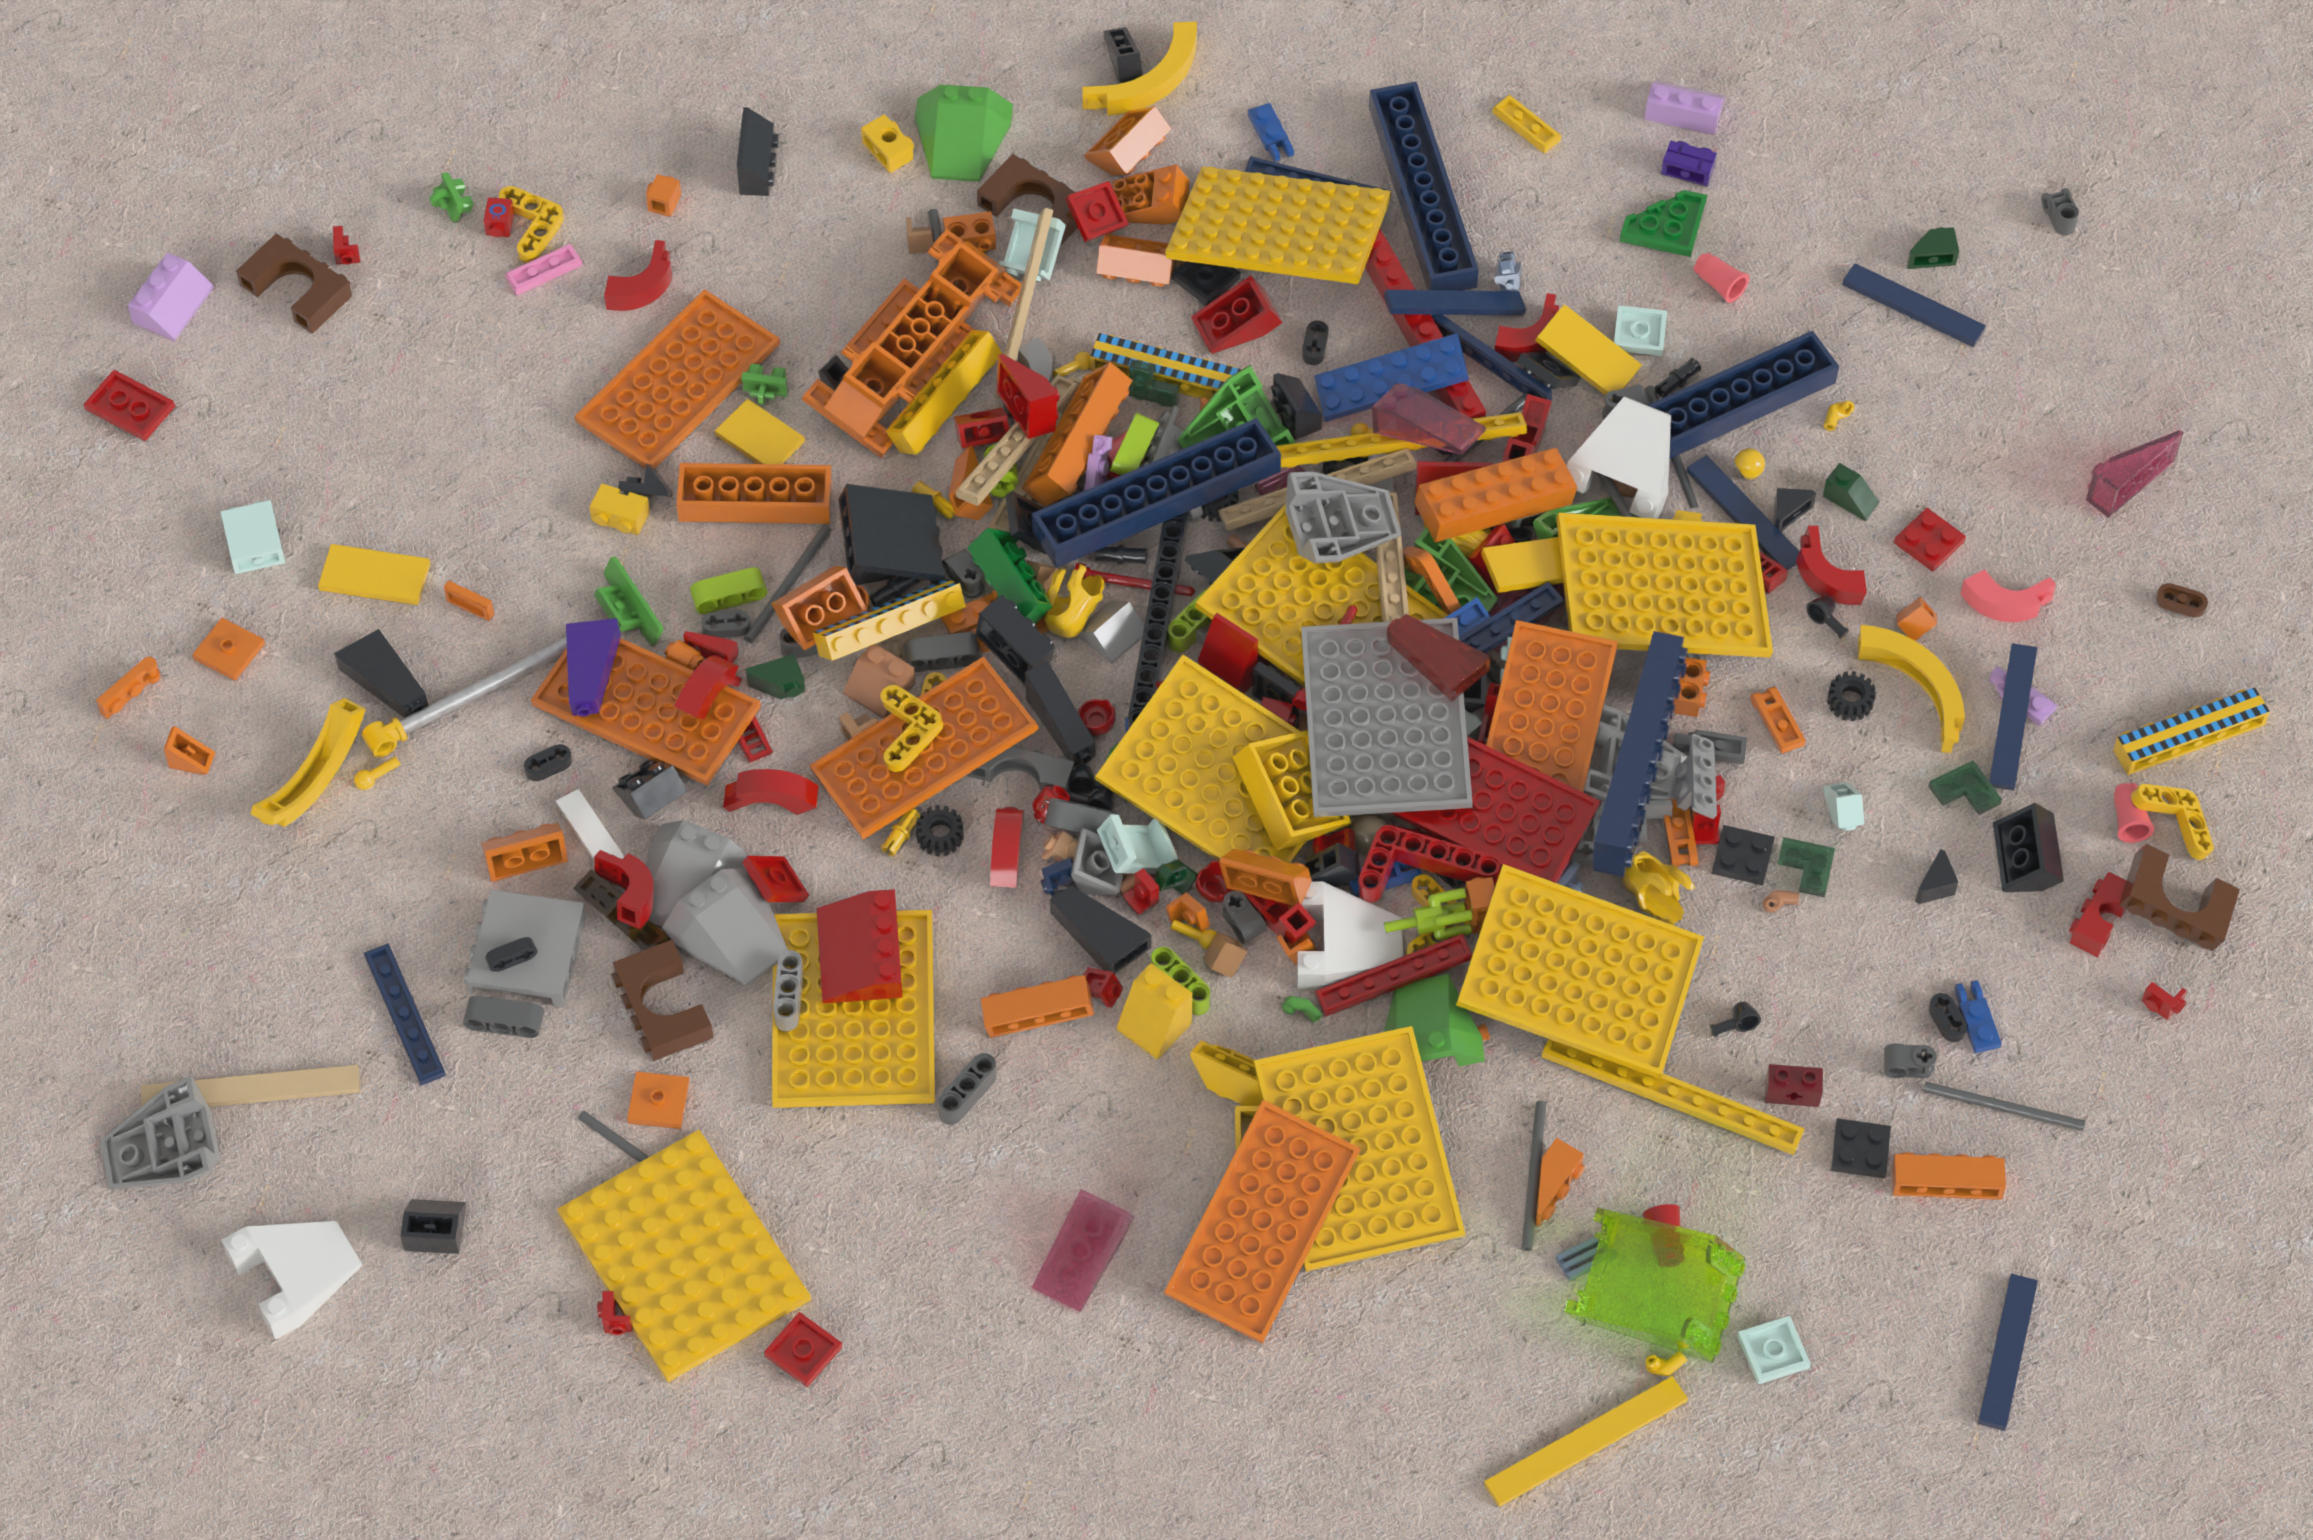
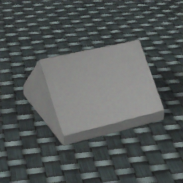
(1113, 630)
(1093, 868)

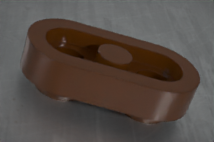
(2182, 599)

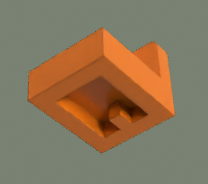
(1188, 909)

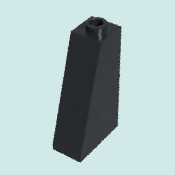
(382, 673)
(1058, 714)
(1099, 930)

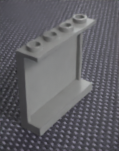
(556, 932)

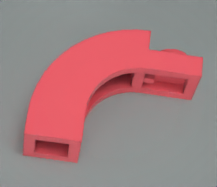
(2004, 604)

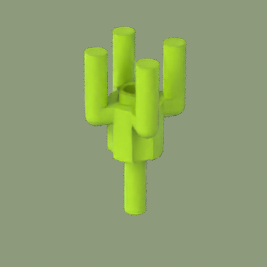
(1436, 917)

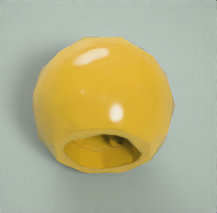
(1750, 463)

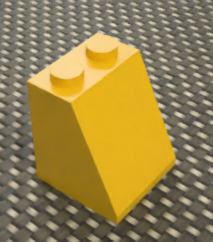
(1155, 1011)

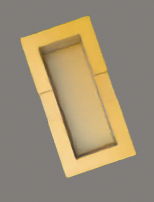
(619, 510)

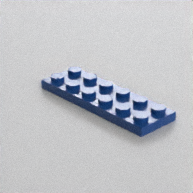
(1364, 383)

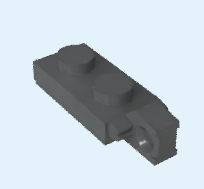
(1726, 747)

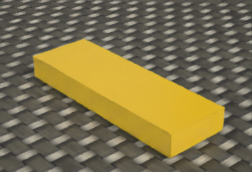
(1526, 124)

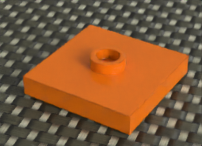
(228, 649)
(658, 1100)

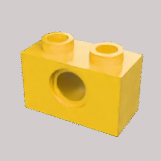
(887, 143)

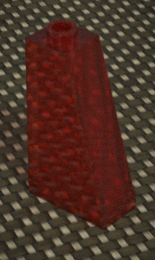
(1437, 656)

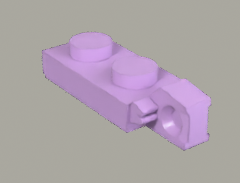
(1098, 461)
(2039, 706)

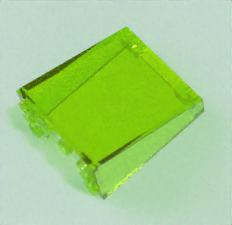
(1660, 1284)

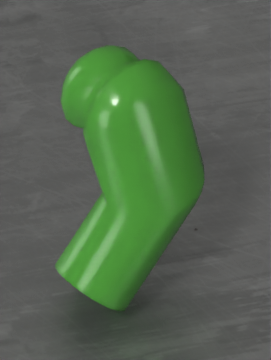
(1302, 1004)

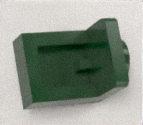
(1176, 876)

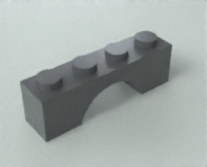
(1043, 768)

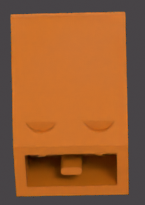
(1153, 195)

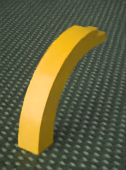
(1154, 84)
(1924, 667)
(317, 769)

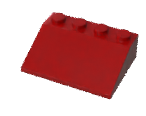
(860, 948)

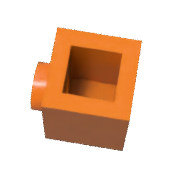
(663, 195)

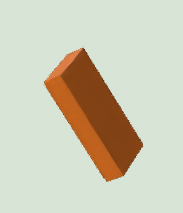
(468, 600)

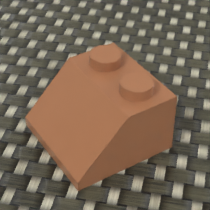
(873, 673)

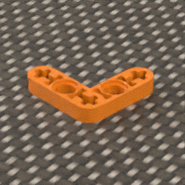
(1422, 563)

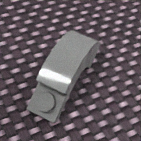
(1037, 358)

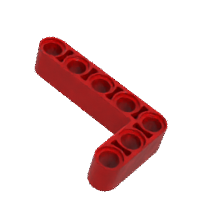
(1421, 859)

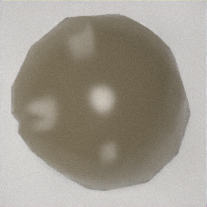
(1365, 829)

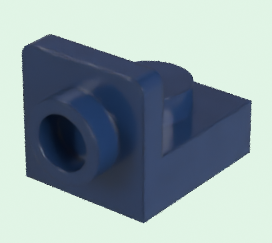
(1057, 875)

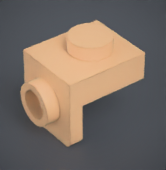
(1060, 847)

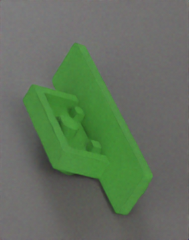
(626, 603)

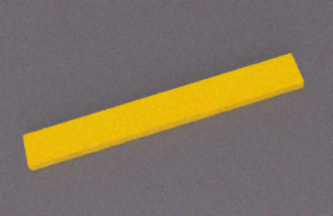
(1585, 1441)

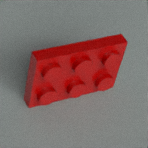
(129, 405)

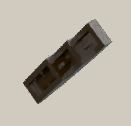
(604, 899)

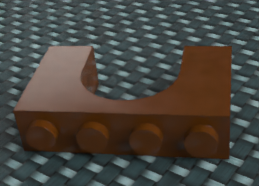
(1019, 178)
(282, 258)
(2145, 897)
(660, 1033)

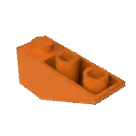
(963, 468)
(1557, 1170)

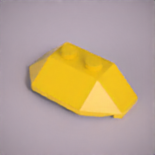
(1227, 1073)

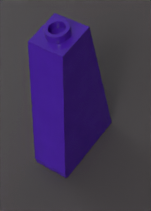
(589, 662)

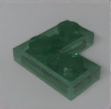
(1146, 387)
(1967, 782)
(1812, 859)

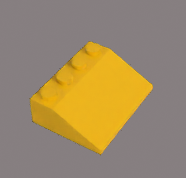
(1281, 789)

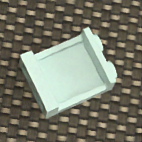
(1021, 242)
(252, 537)
(1136, 845)

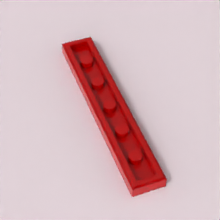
(1393, 975)

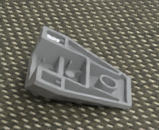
(1337, 516)
(683, 859)
(727, 926)
(163, 1140)

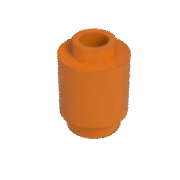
(684, 655)

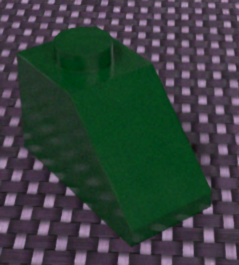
(1935, 249)
(1850, 492)
(777, 677)

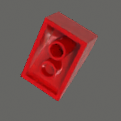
(1237, 317)
(1027, 397)
(1229, 653)

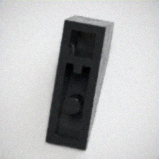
(1123, 54)
(1333, 865)

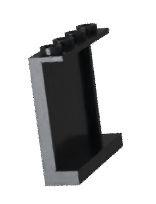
(890, 533)

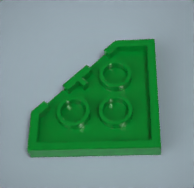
(1667, 224)

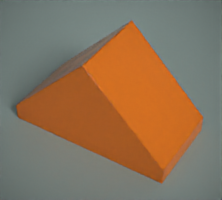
(187, 753)

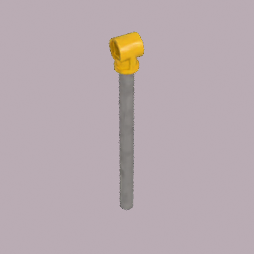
(384, 738)

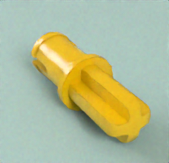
(941, 503)
(900, 832)

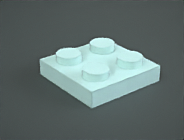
(1640, 330)
(1773, 1350)

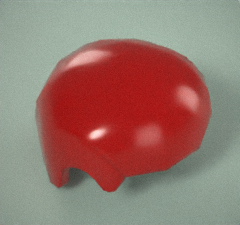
(1098, 716)
(1211, 883)

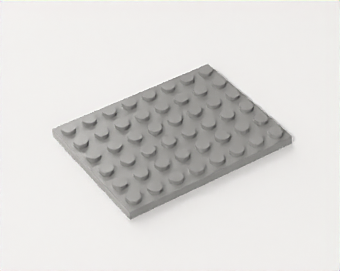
(1379, 726)

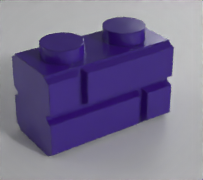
(1689, 163)

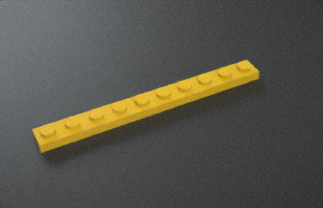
(1372, 443)
(1682, 1097)

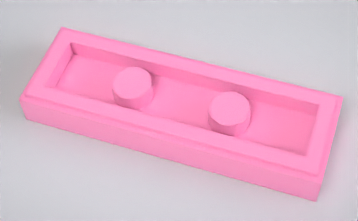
(543, 269)

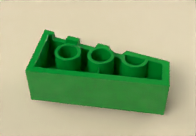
(1008, 572)

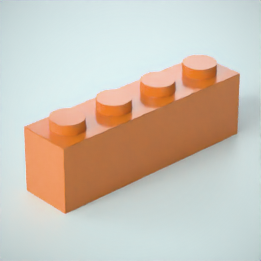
(1037, 1006)
(1948, 1176)

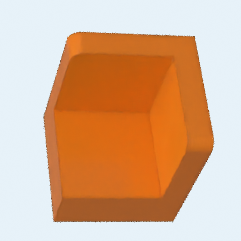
(1916, 619)
(1302, 944)

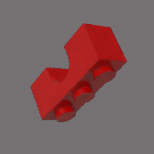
(2091, 930)

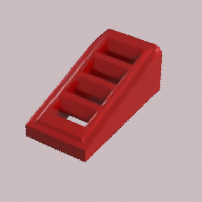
(1778, 573)
(712, 645)
(754, 724)

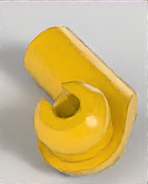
(1836, 412)
(1663, 1366)

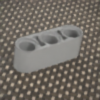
(790, 1001)

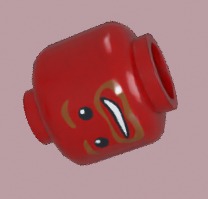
(1041, 801)

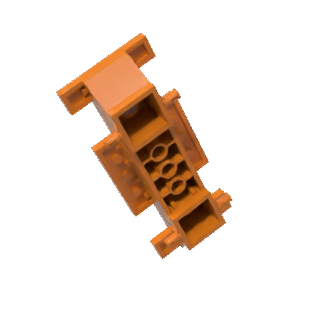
(910, 340)

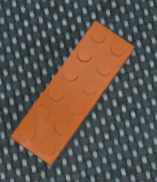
(1069, 446)
(754, 493)
(1495, 494)

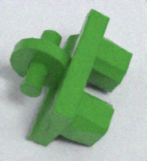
(448, 197)
(764, 385)

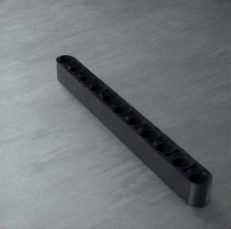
(1158, 613)

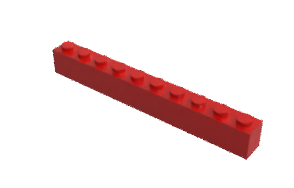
(1417, 328)

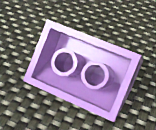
(1684, 107)
(169, 297)

